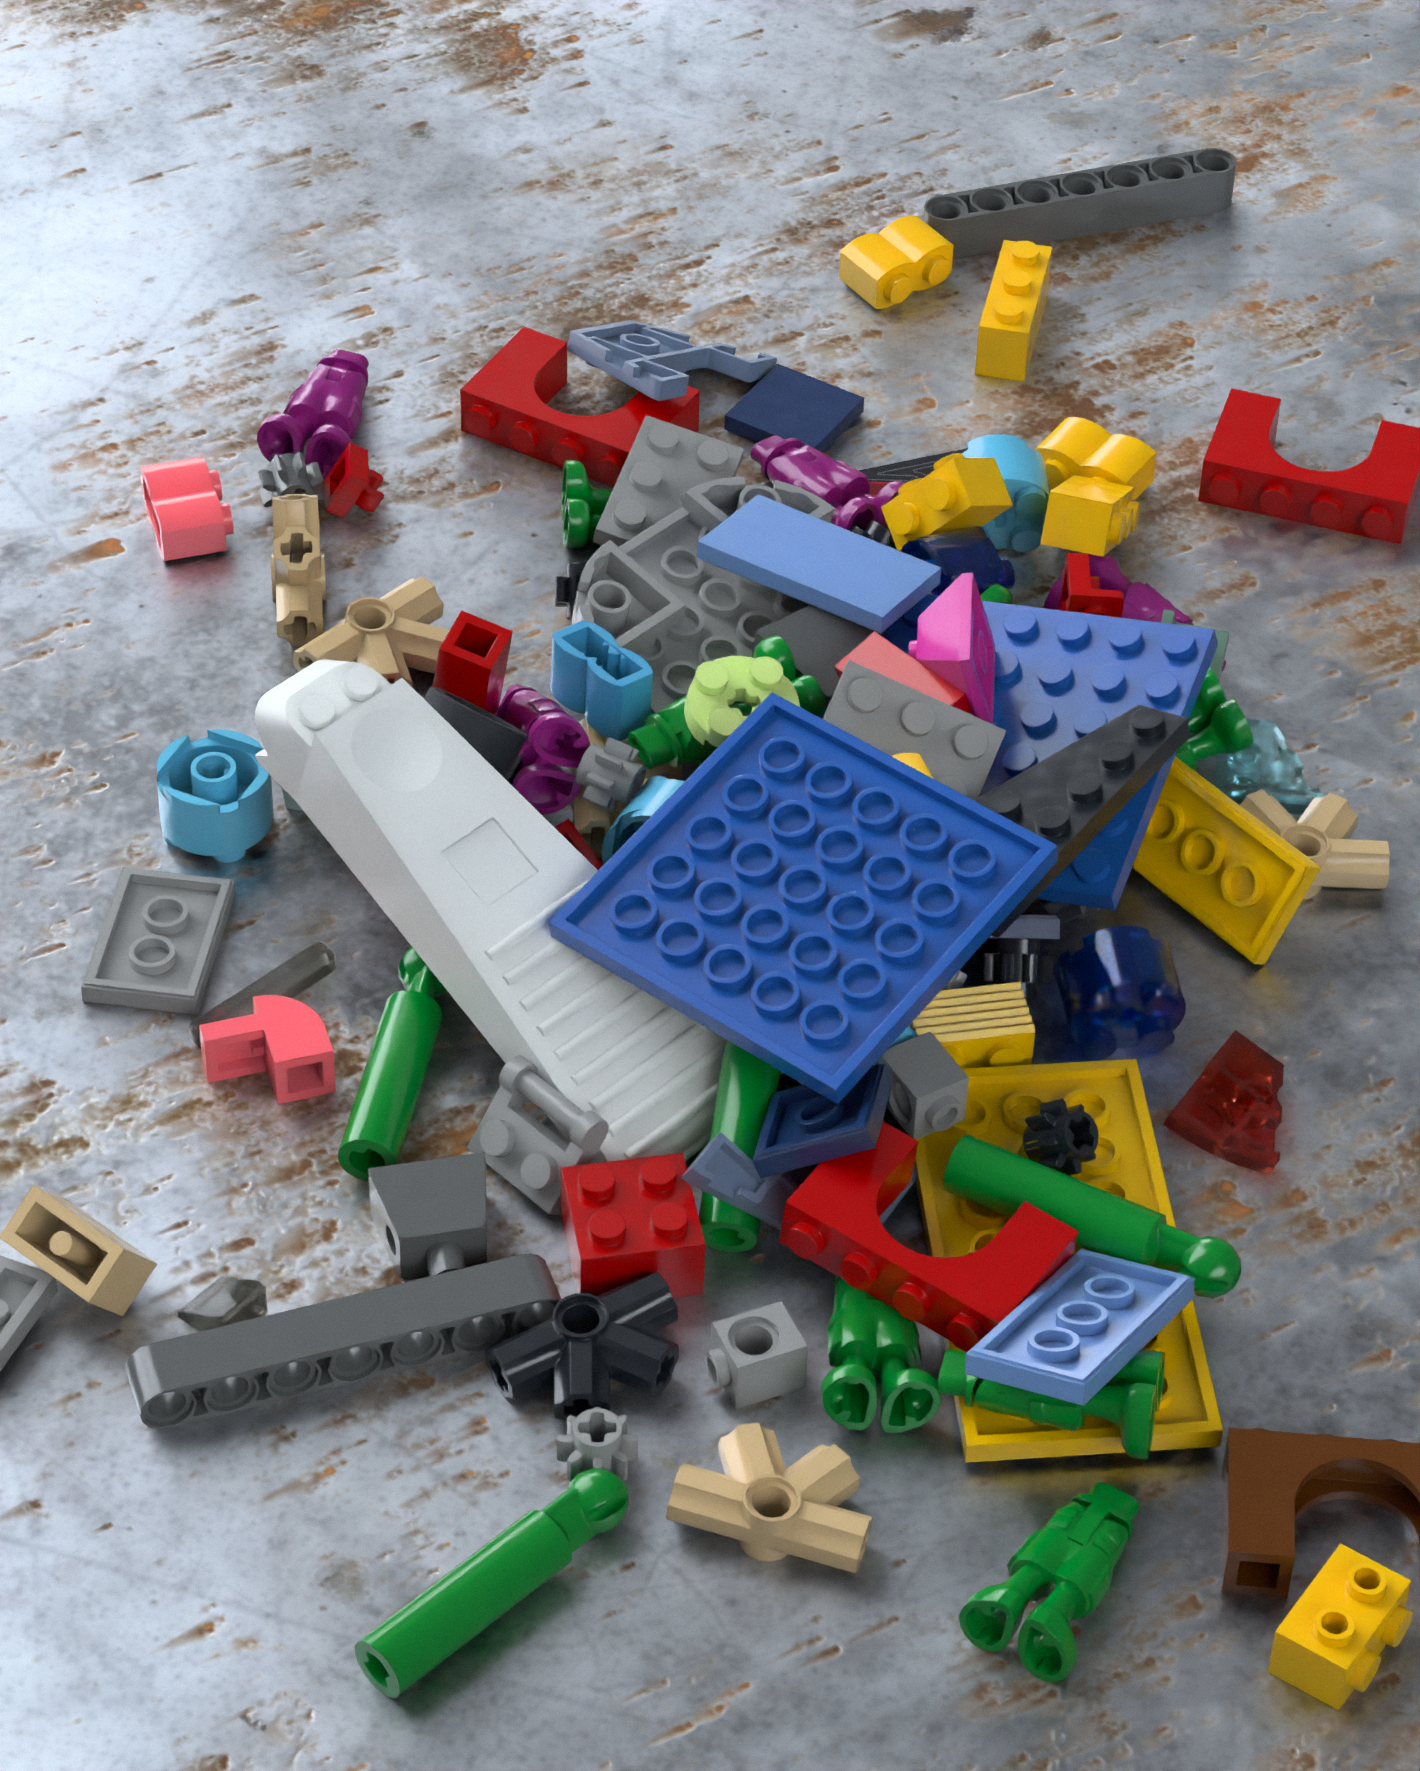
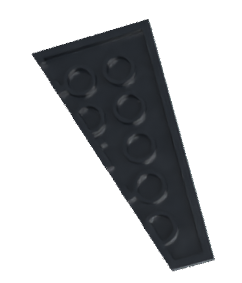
(1086, 785)

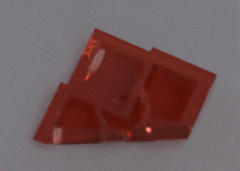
(1234, 1106)

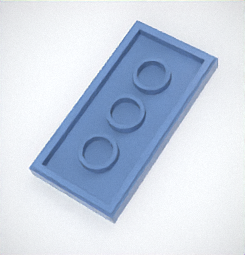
(819, 563)
(1080, 1326)

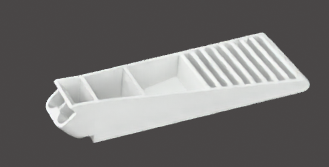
(472, 890)

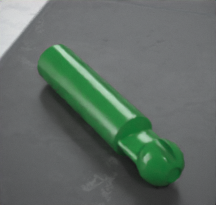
(393, 1071)
(739, 1114)
(1104, 1220)
(489, 1582)

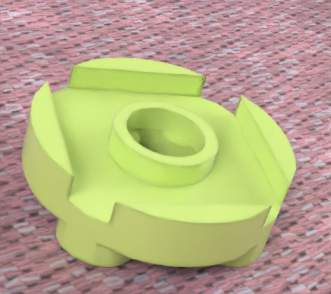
(731, 680)

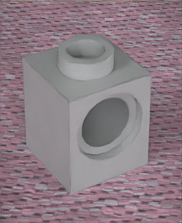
(926, 1086)
(757, 1355)

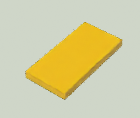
(1223, 864)

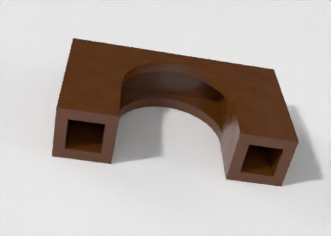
(1280, 1475)

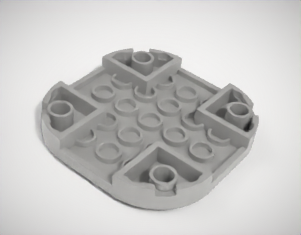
(676, 605)

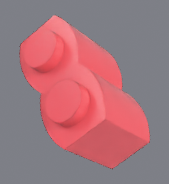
(186, 508)

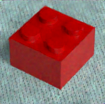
(632, 1221)

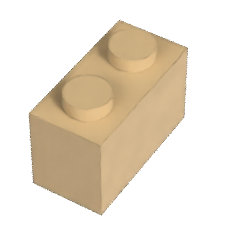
(78, 1250)

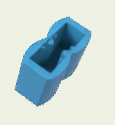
(600, 679)

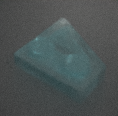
(1266, 767)

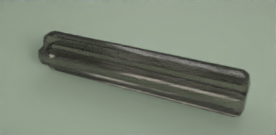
(284, 980)

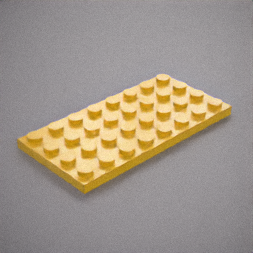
(1124, 1165)

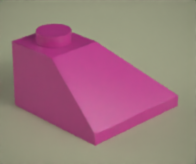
(959, 644)

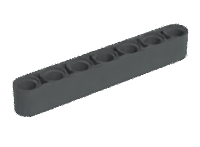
(1084, 201)
(339, 1341)

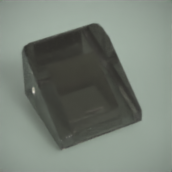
(226, 1303)

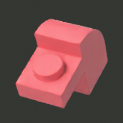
(278, 1038)

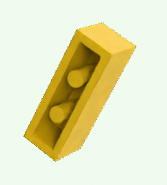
(1013, 310)
(1089, 515)

